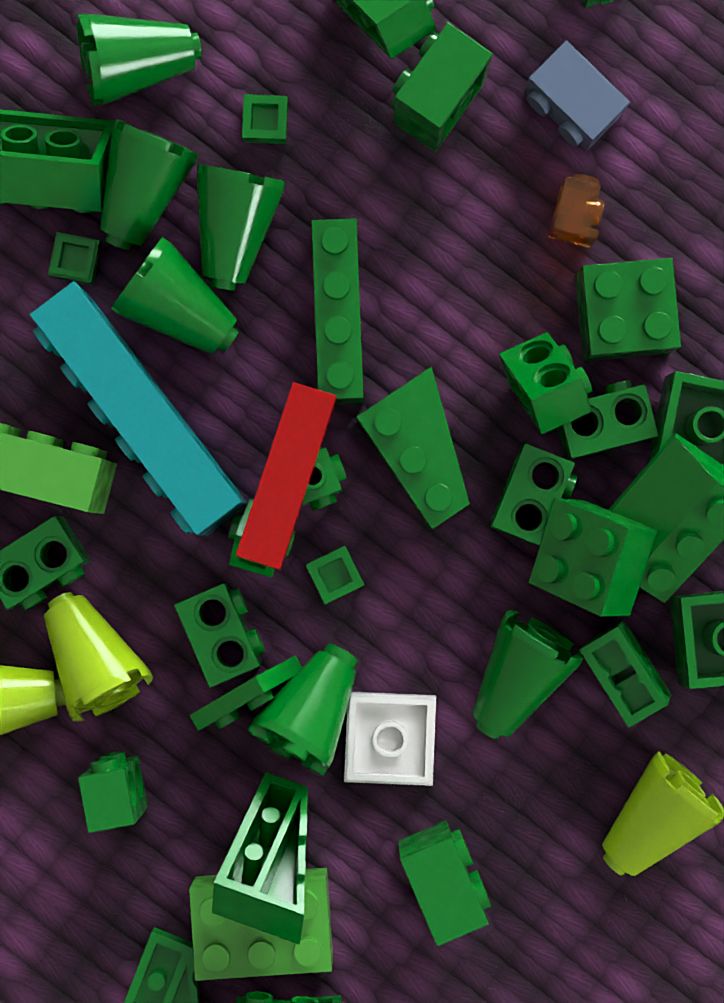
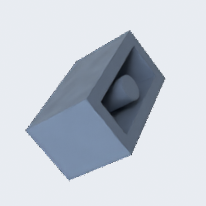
(575, 97)

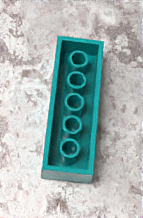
(139, 410)

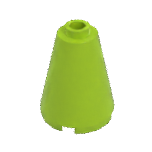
(91, 658)
(27, 697)
(659, 817)

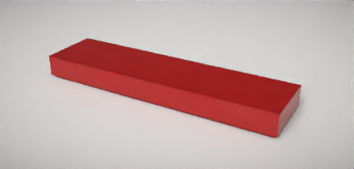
(286, 476)

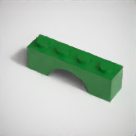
(337, 309)

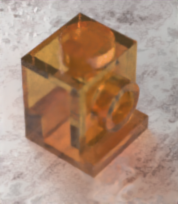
(577, 210)

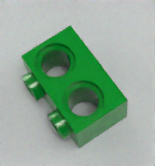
(547, 382)
(607, 430)
(521, 491)
(32, 555)
(209, 637)
(626, 673)
(113, 792)

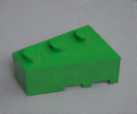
(418, 448)
(266, 863)

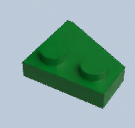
(253, 693)
(165, 972)

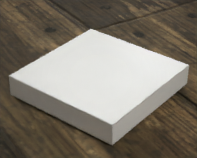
(390, 738)

